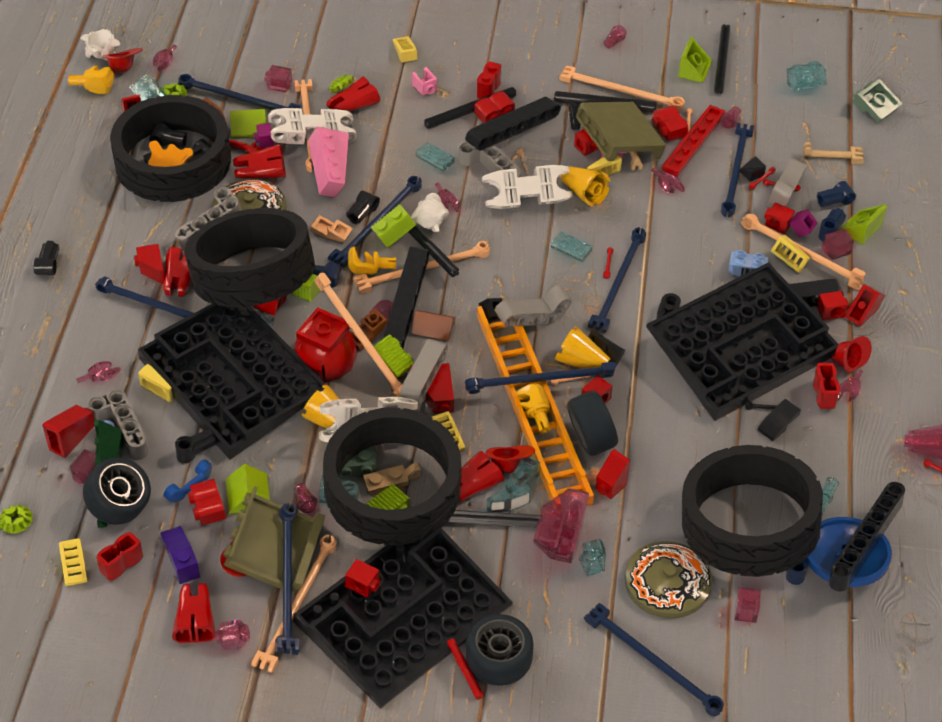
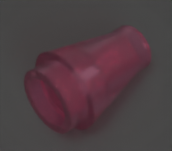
(615, 36)
(730, 118)
(305, 499)

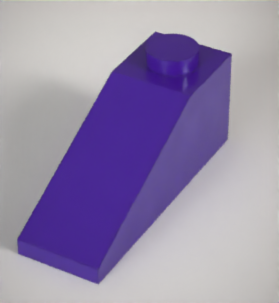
(181, 554)

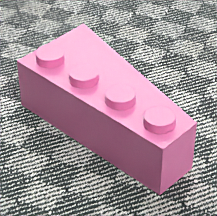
(329, 159)

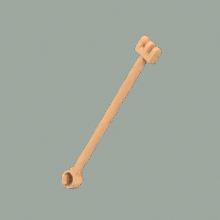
(570, 73)
(304, 88)
(855, 276)
(323, 283)
(365, 284)
(268, 656)

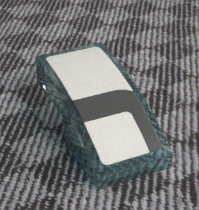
(506, 502)

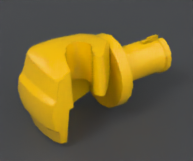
(94, 80)
(371, 263)
(537, 406)

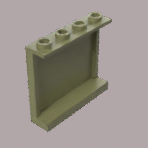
(619, 128)
(259, 542)

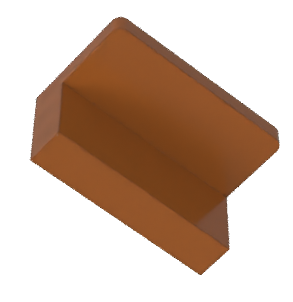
(432, 325)

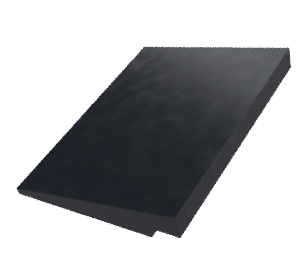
(743, 340)
(245, 363)
(402, 629)

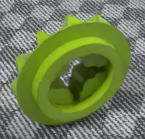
(340, 83)
(180, 89)
(20, 524)

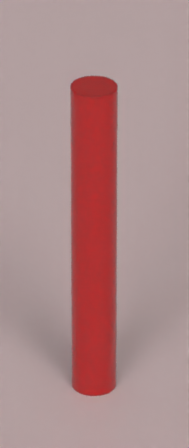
(462, 663)

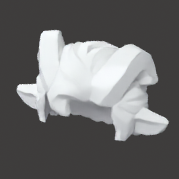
(99, 43)
(430, 212)

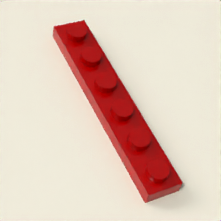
(693, 141)

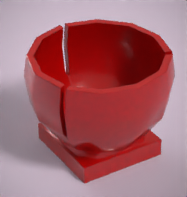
(326, 342)

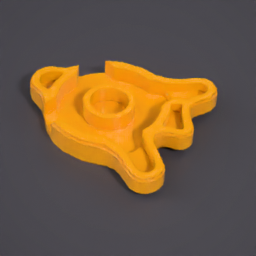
(170, 157)

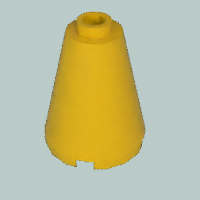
(587, 184)
(581, 351)
(313, 407)

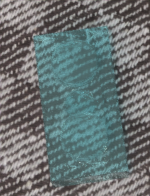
(435, 156)
(571, 246)

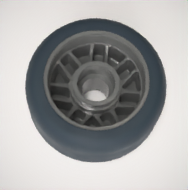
(592, 423)
(116, 491)
(499, 649)

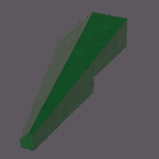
(109, 444)

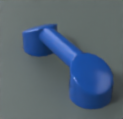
(175, 494)

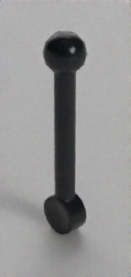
(749, 405)

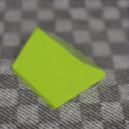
(694, 62)
(245, 121)
(865, 223)
(243, 481)

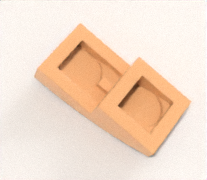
(333, 231)

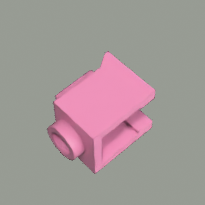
(427, 85)

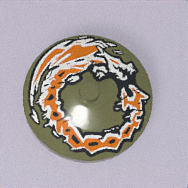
(257, 194)
(668, 579)

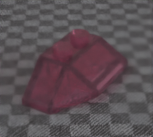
(562, 525)

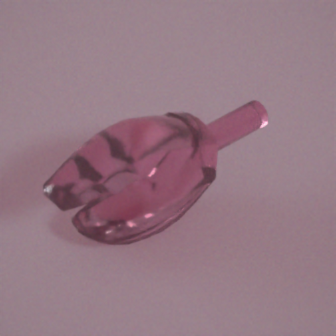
(165, 57)
(667, 180)
(447, 197)
(99, 372)
(851, 385)

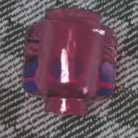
(232, 634)

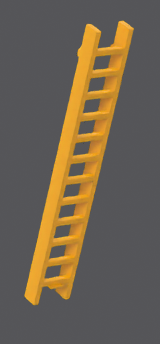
(528, 431)

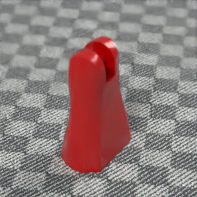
(356, 96)
(261, 164)
(176, 272)
(478, 475)
(194, 616)

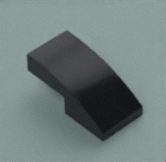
(778, 419)

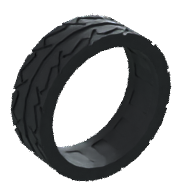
(171, 182)
(257, 281)
(401, 427)
(752, 554)

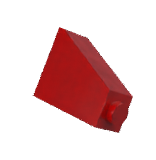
(440, 393)
(68, 429)

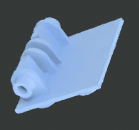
(742, 259)

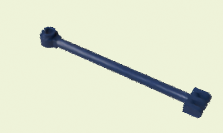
(188, 81)
(729, 204)
(637, 239)
(341, 257)
(106, 286)
(474, 384)
(599, 616)
(287, 640)

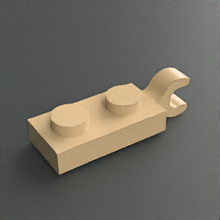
(400, 477)

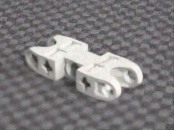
(304, 125)
(513, 188)
(347, 408)

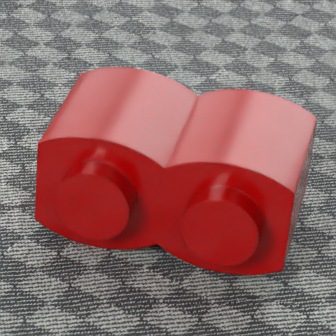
(489, 79)
(493, 107)
(670, 123)
(826, 385)
(207, 502)
(119, 556)

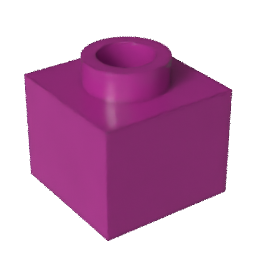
(263, 135)
(803, 223)

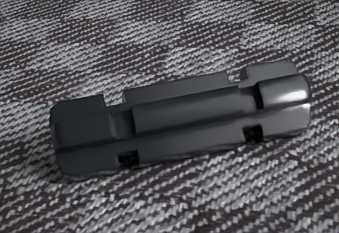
(573, 109)

